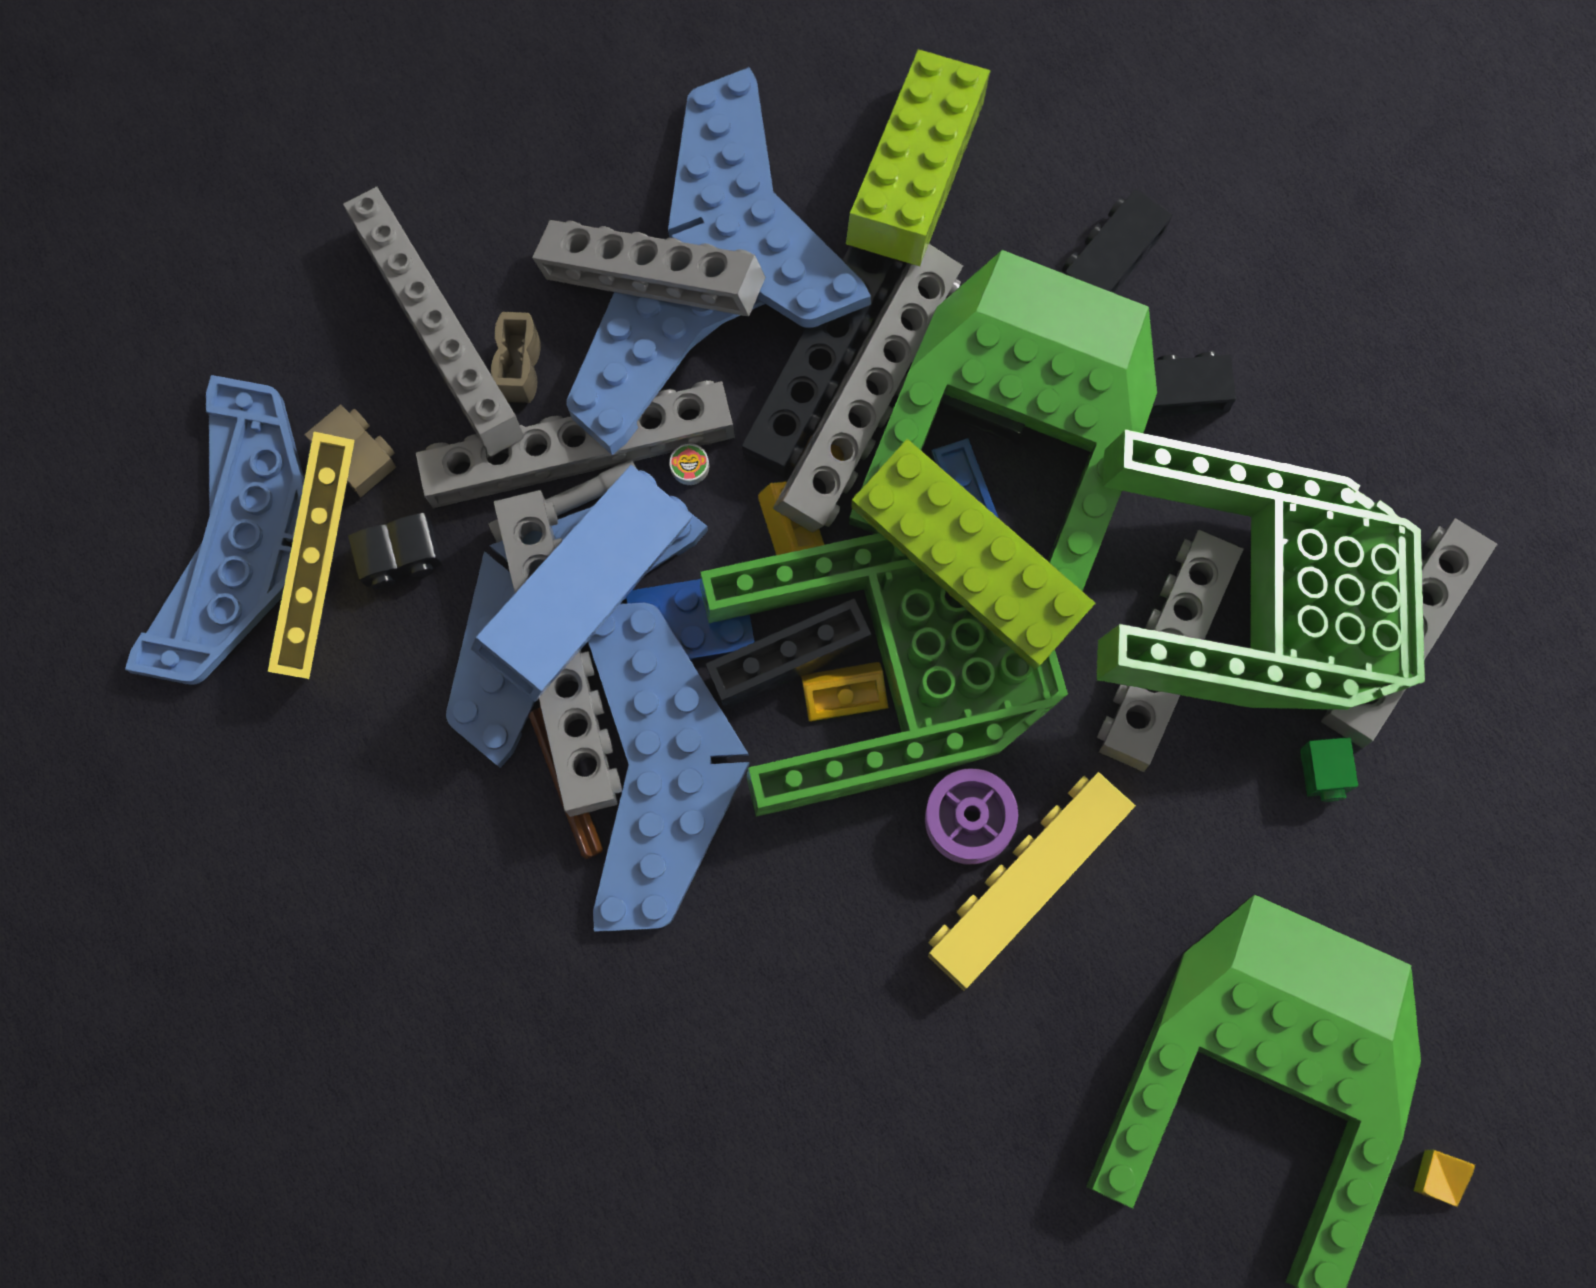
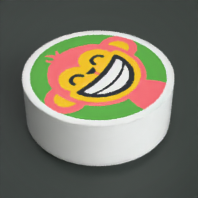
(689, 464)

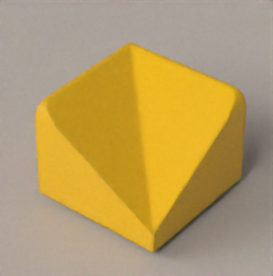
(1443, 1177)

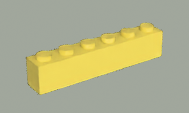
(311, 555)
(1030, 881)

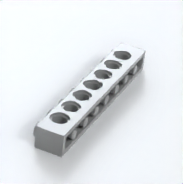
(434, 322)
(561, 461)
(799, 498)
(579, 794)

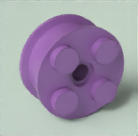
(967, 840)

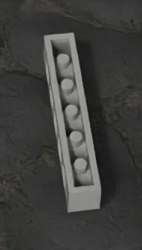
(650, 267)
(1467, 554)
(1217, 562)

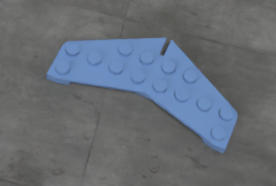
(729, 202)
(632, 360)
(244, 550)
(482, 701)
(670, 788)

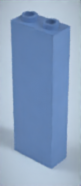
(582, 582)

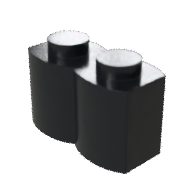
(395, 551)

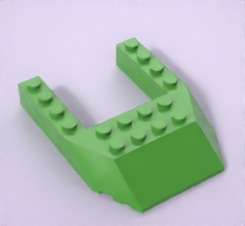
(1046, 357)
(1328, 585)
(948, 674)
(1303, 1017)

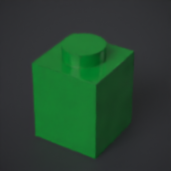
(1329, 768)

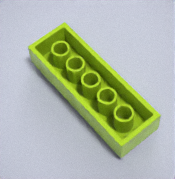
(917, 158)
(971, 554)

